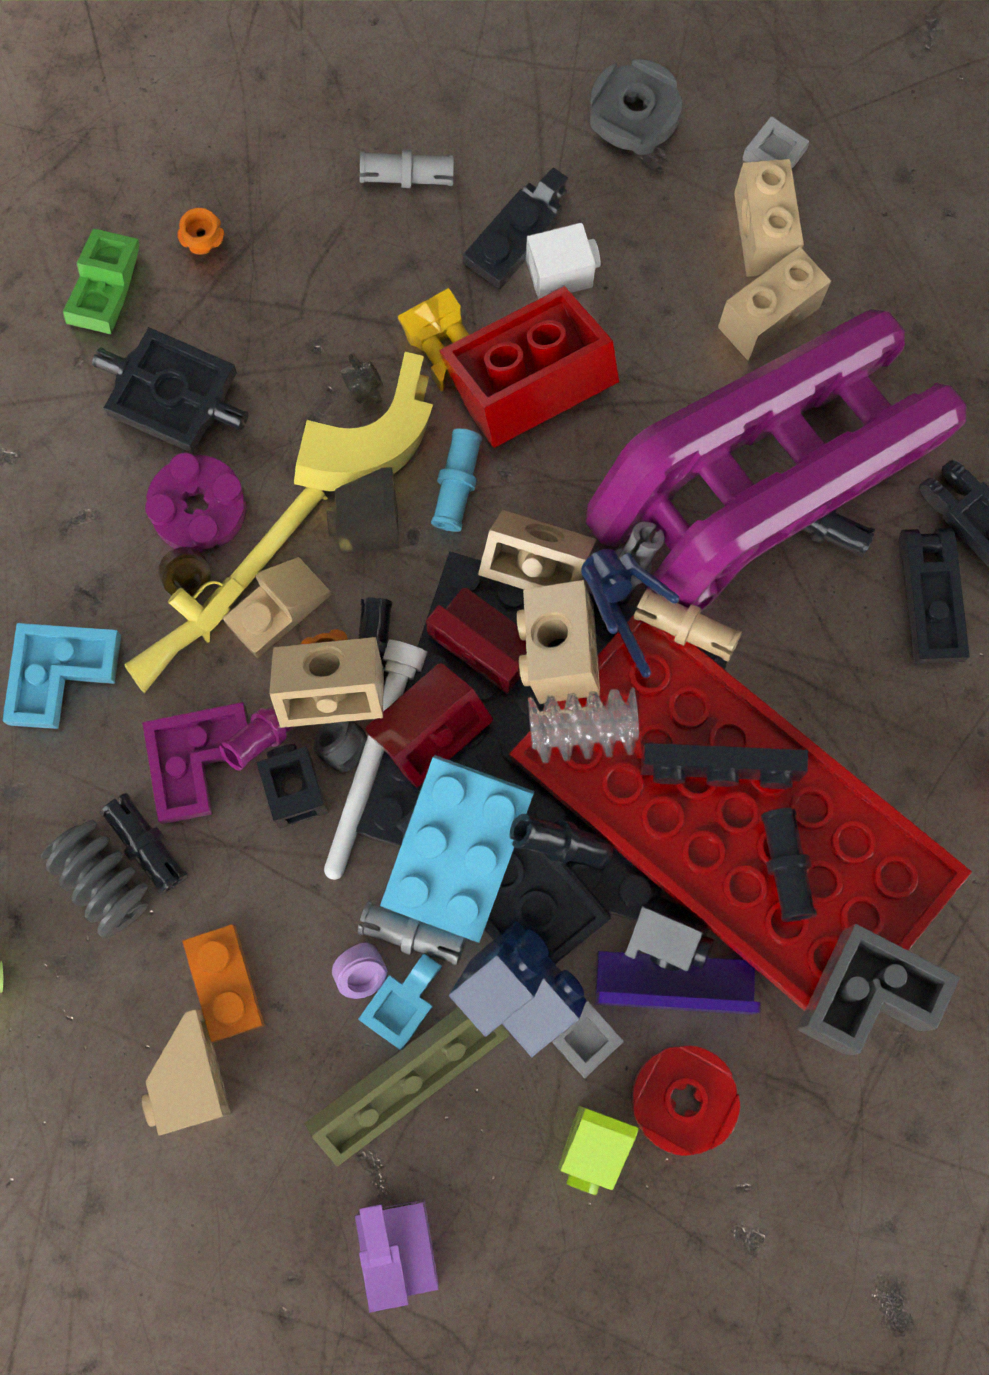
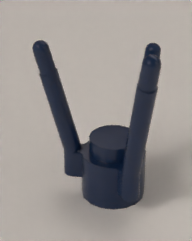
(610, 583)

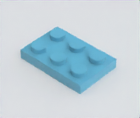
(455, 849)

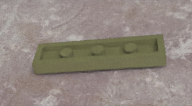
(400, 1085)

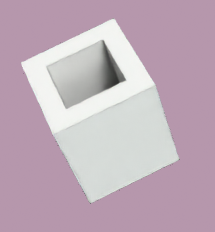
(562, 259)

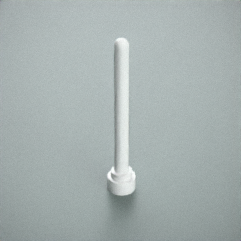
(401, 665)

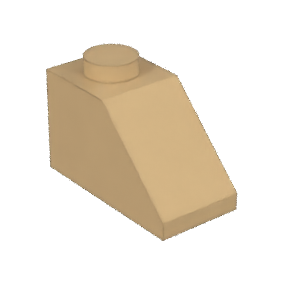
(186, 1080)

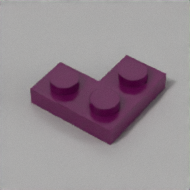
(178, 754)

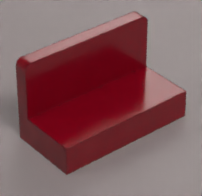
(479, 638)
(429, 720)

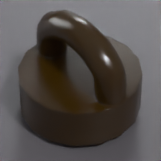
(184, 569)

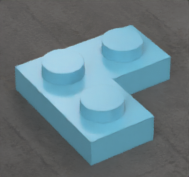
(45, 659)

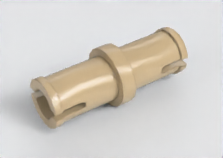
(687, 625)

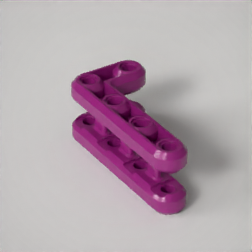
(748, 410)

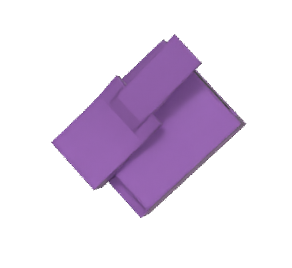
(395, 1253)

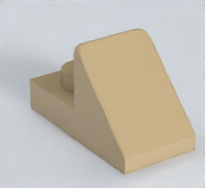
(279, 603)

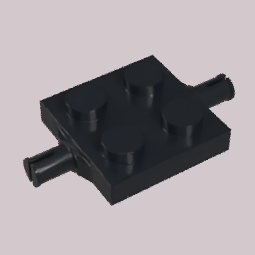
(170, 389)

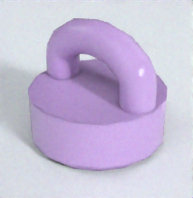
(359, 971)

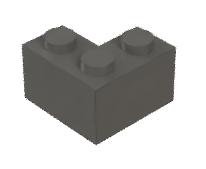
(871, 977)

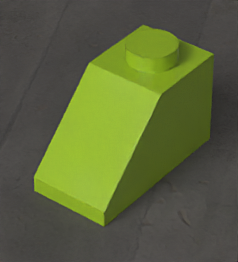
(596, 1150)

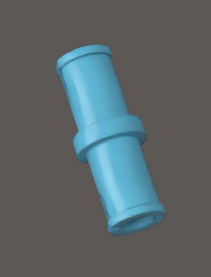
(457, 480)

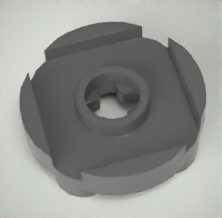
(635, 129)

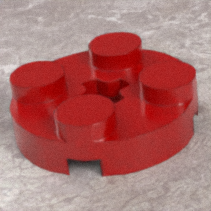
(714, 1089)

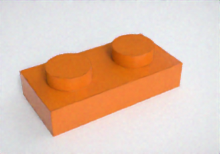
(223, 983)

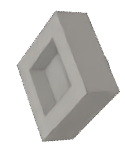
(776, 142)
(588, 1041)

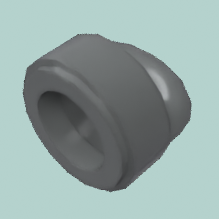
(340, 745)

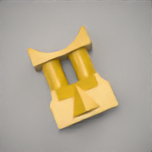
(429, 325)

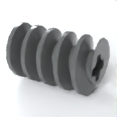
(95, 879)

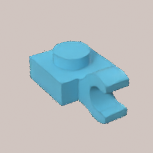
(398, 1007)

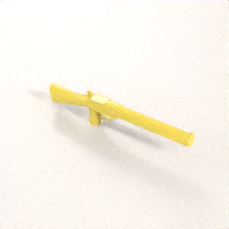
(205, 617)

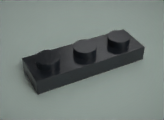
(723, 764)

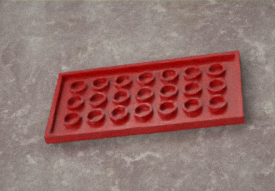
(710, 840)

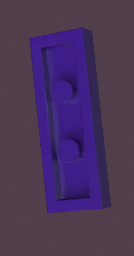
(640, 983)

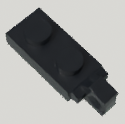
(504, 241)

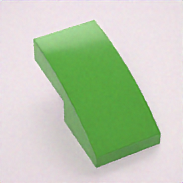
(103, 281)

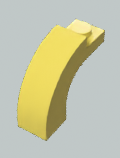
(339, 455)

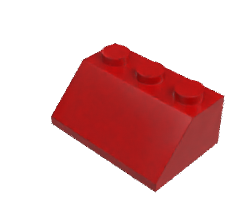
(531, 365)

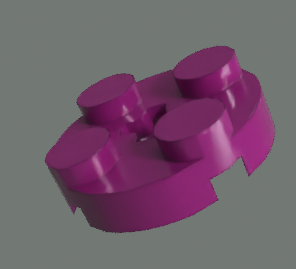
(187, 477)

